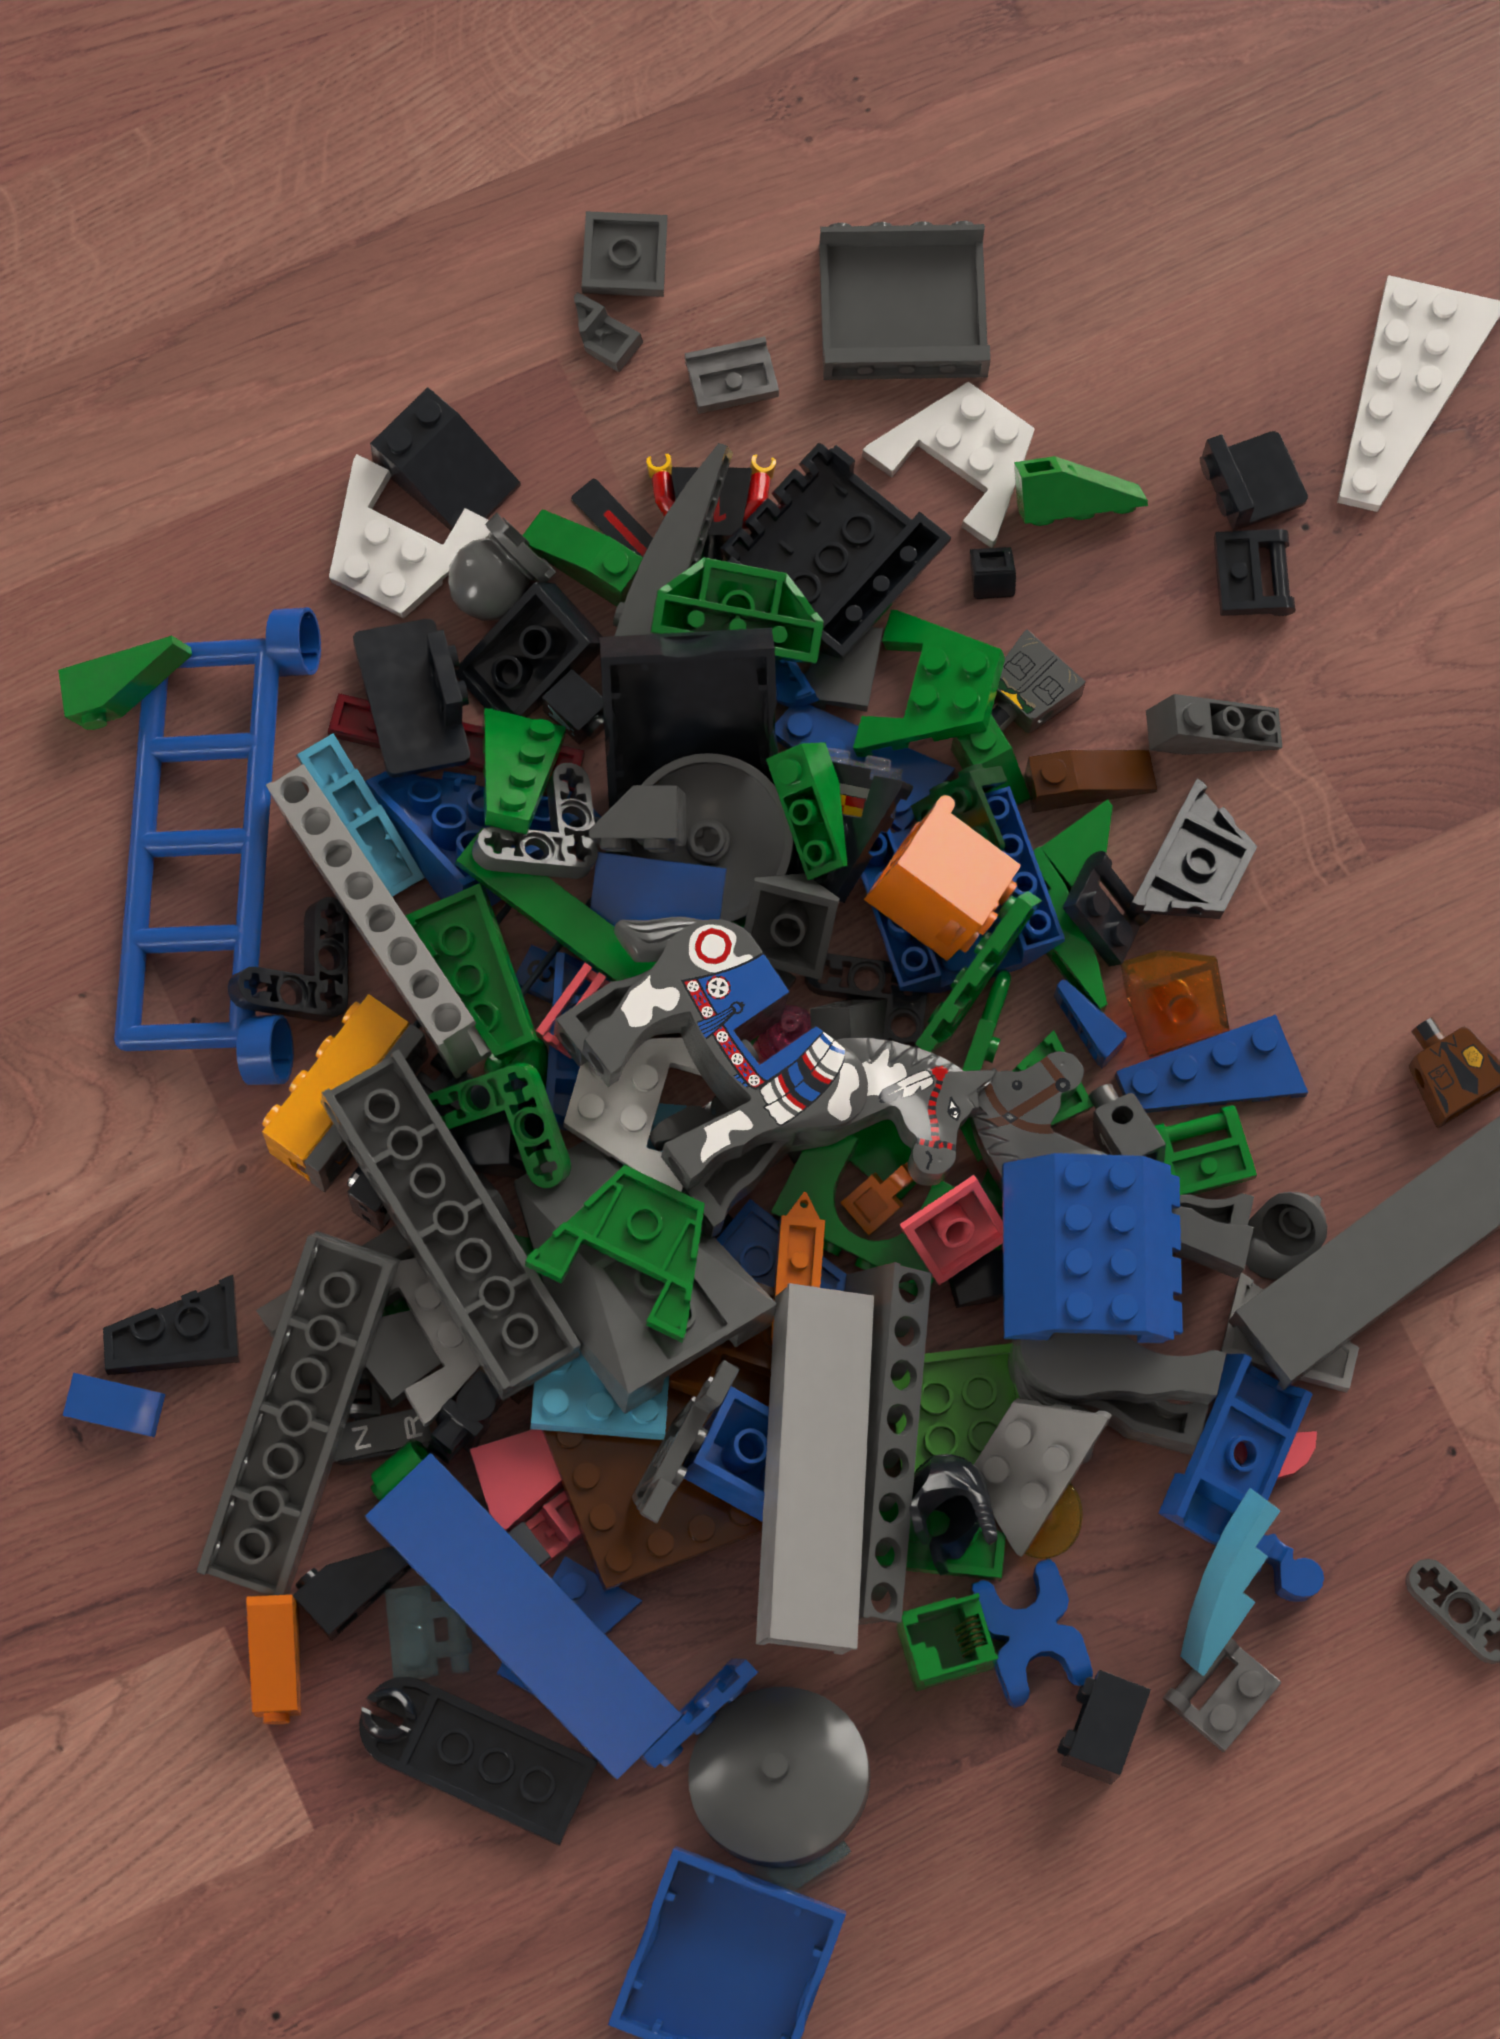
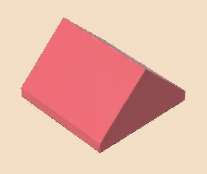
(955, 1230)

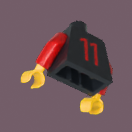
(739, 498)

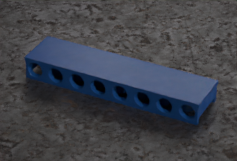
(523, 1616)

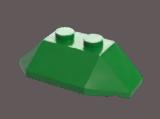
(739, 596)

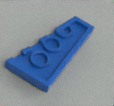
(814, 725)

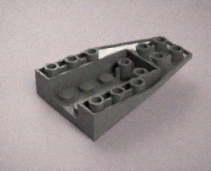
(611, 1301)

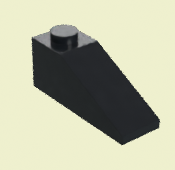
(348, 1588)

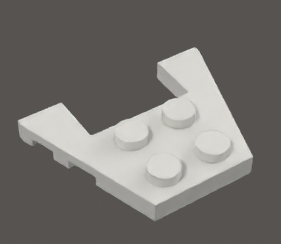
(972, 439)
(386, 559)
(622, 1115)

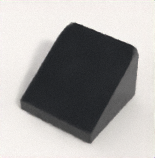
(993, 572)

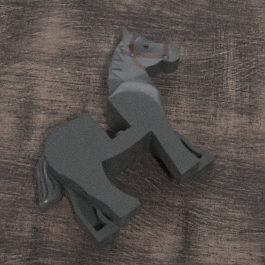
(1109, 1369)

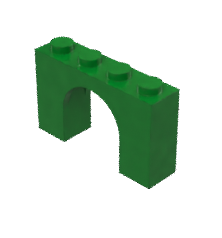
(819, 1174)

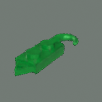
(984, 1043)

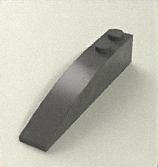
(675, 544)

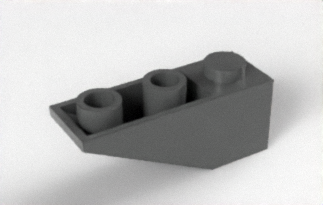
(1211, 726)

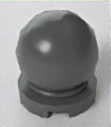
(495, 572)

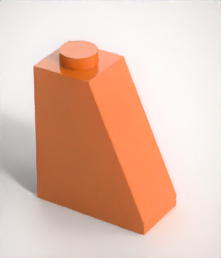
(274, 1657)

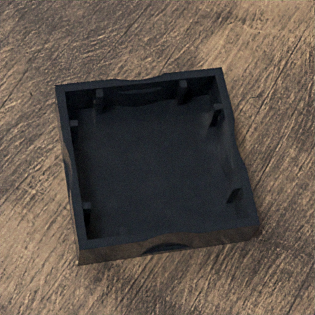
(686, 698)

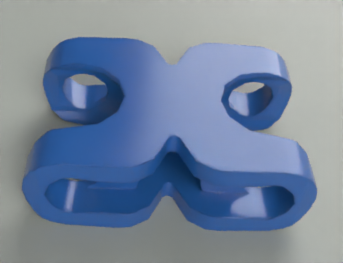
(1033, 1633)

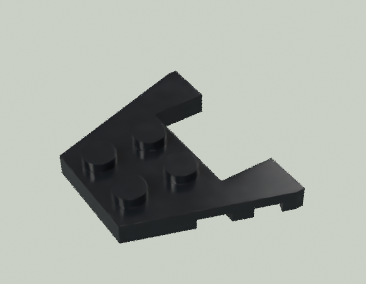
(861, 835)

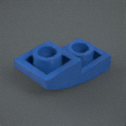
(114, 1404)

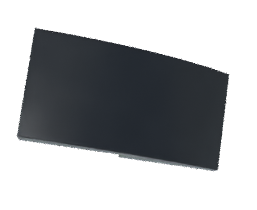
(979, 1281)

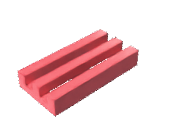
(597, 981)

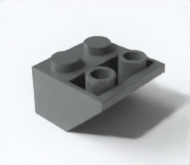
(644, 818)

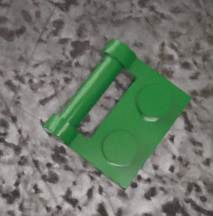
(1210, 1164)

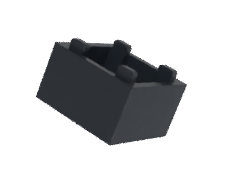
(1104, 1726)

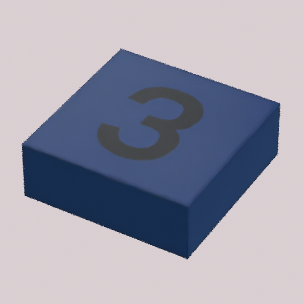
(544, 984)

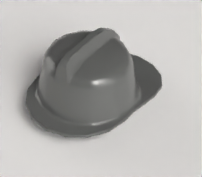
(1285, 1233)

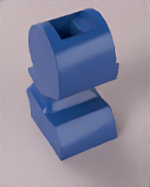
(1293, 1579)

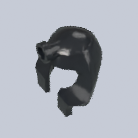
(960, 1491)

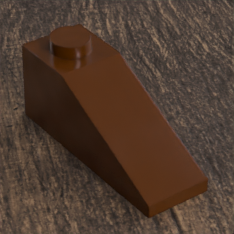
(1087, 777)

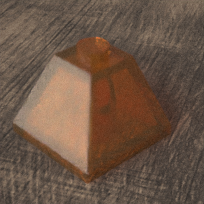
(1174, 999)

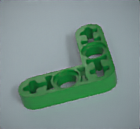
(505, 1098)

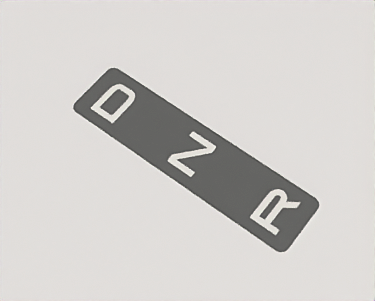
(381, 1434)

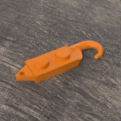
(799, 1248)

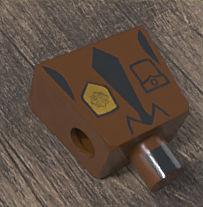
(1452, 1071)

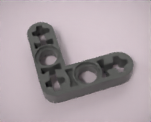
(554, 844)
(1469, 1633)

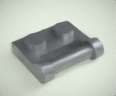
(1233, 1701)

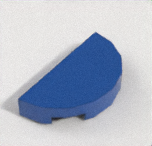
(792, 685)

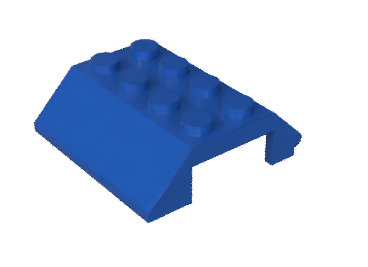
(1091, 1247)

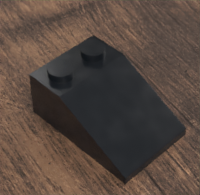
(442, 461)
(529, 651)

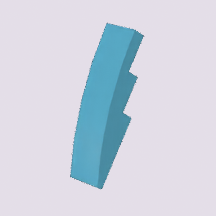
(361, 814)
(1221, 1596)

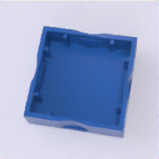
(725, 1956)

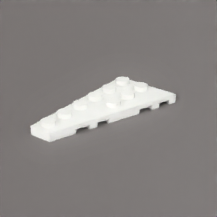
(1414, 365)

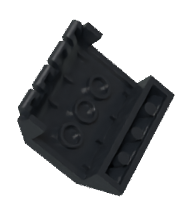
(837, 545)

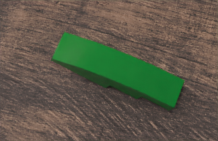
(1076, 955)

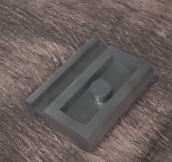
(731, 375)

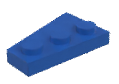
(700, 1710)

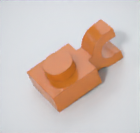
(876, 1200)

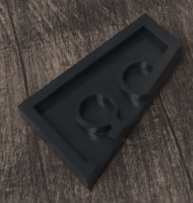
(180, 1335)

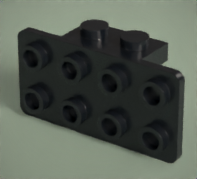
(414, 696)

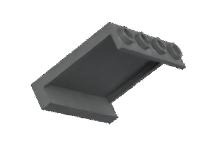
(903, 301)

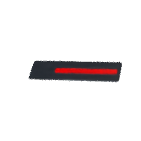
(611, 517)

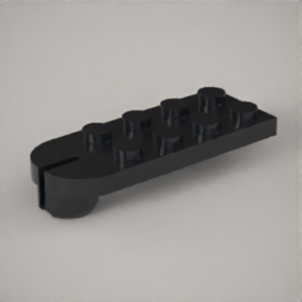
(476, 1756)

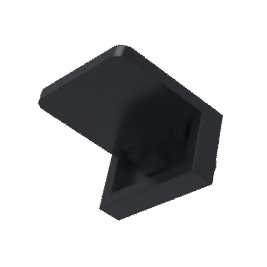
(1252, 478)

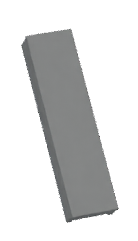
(379, 920)
(815, 1469)

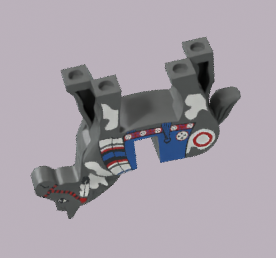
(810, 1095)

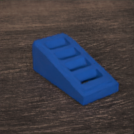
(1094, 1028)

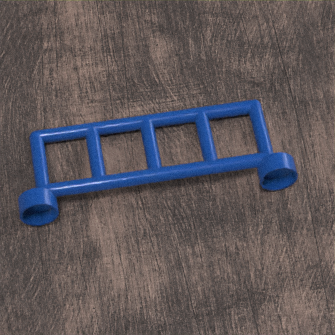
(261, 1041)

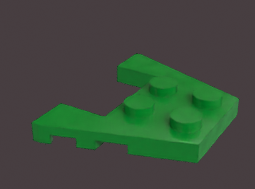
(949, 691)
(641, 1227)

